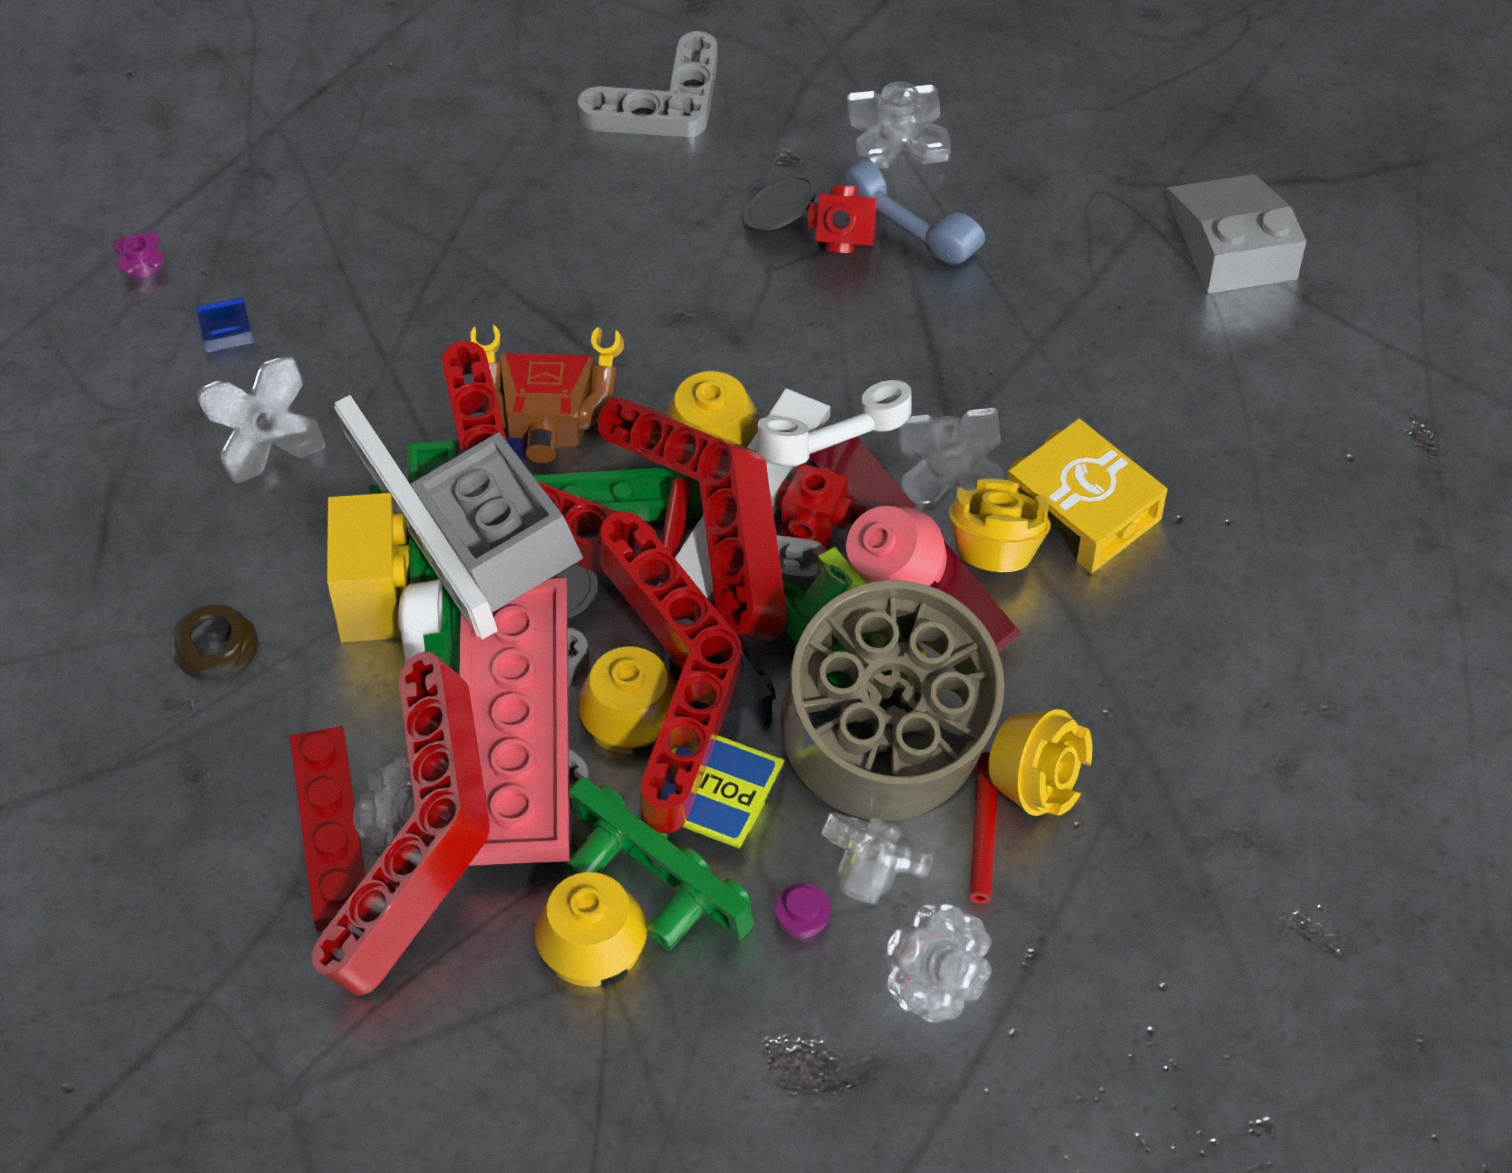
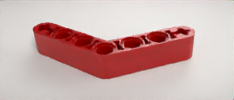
(480, 397)
(734, 505)
(689, 646)
(431, 846)

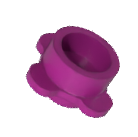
(139, 254)

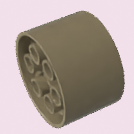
(838, 764)

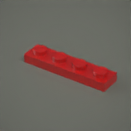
(326, 820)

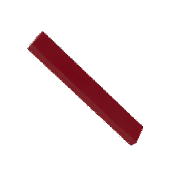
(874, 487)

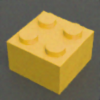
(366, 565)

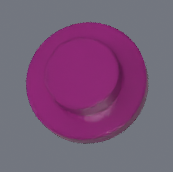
(802, 910)

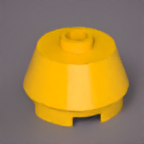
(716, 405)
(998, 525)
(626, 699)
(1039, 760)
(590, 929)

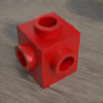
(861, 213)
(814, 505)

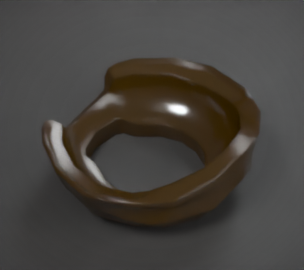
(236, 652)

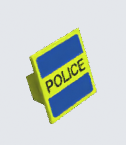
(730, 791)

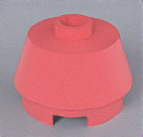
(896, 546)

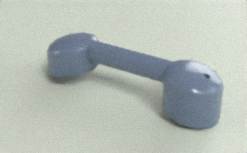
(949, 240)

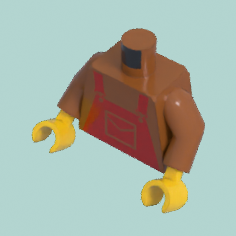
(551, 395)

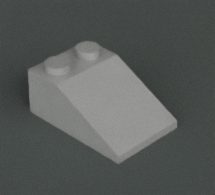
(1238, 232)
(498, 520)

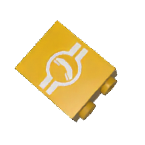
(1091, 491)

